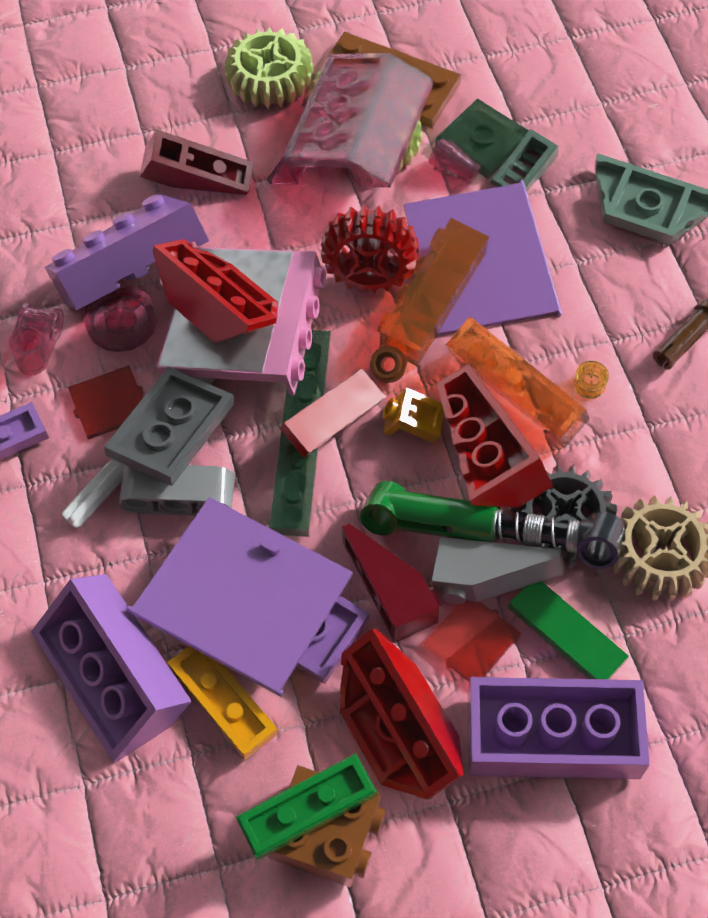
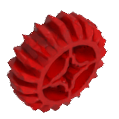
(370, 238)

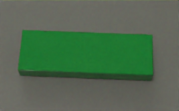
(568, 631)
(306, 806)

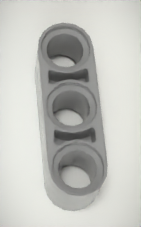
(186, 497)

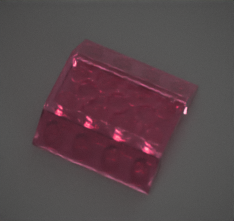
(354, 118)

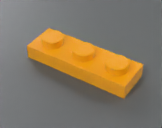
(224, 701)

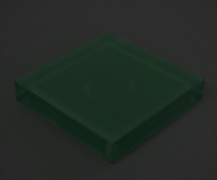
(484, 136)

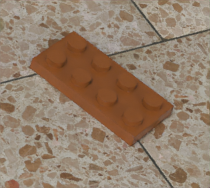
(444, 80)

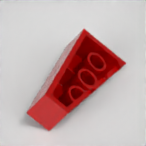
(492, 451)

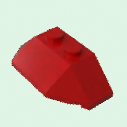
(212, 292)
(397, 719)

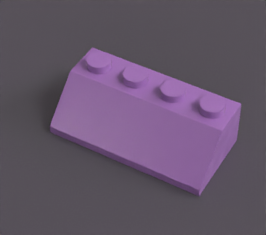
(109, 665)

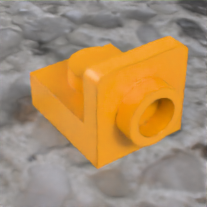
(414, 414)

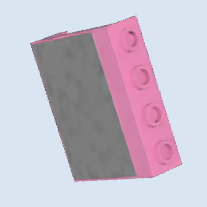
(264, 354)

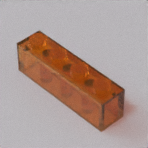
(433, 291)
(518, 382)

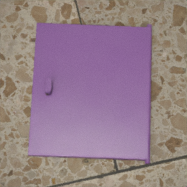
(514, 273)
(239, 597)

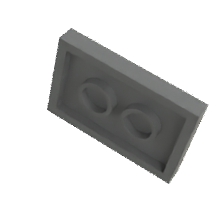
(169, 426)

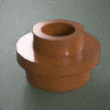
(377, 364)

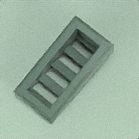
(539, 145)

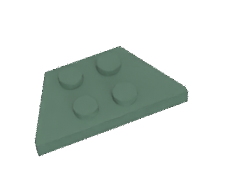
(648, 200)

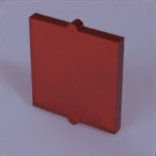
(105, 401)
(472, 640)

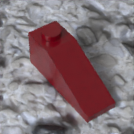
(194, 166)
(394, 586)

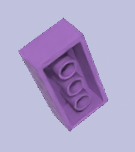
(557, 728)

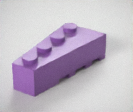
(122, 249)

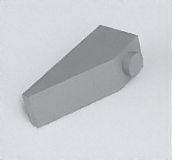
(487, 569)

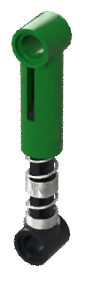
(392, 508)

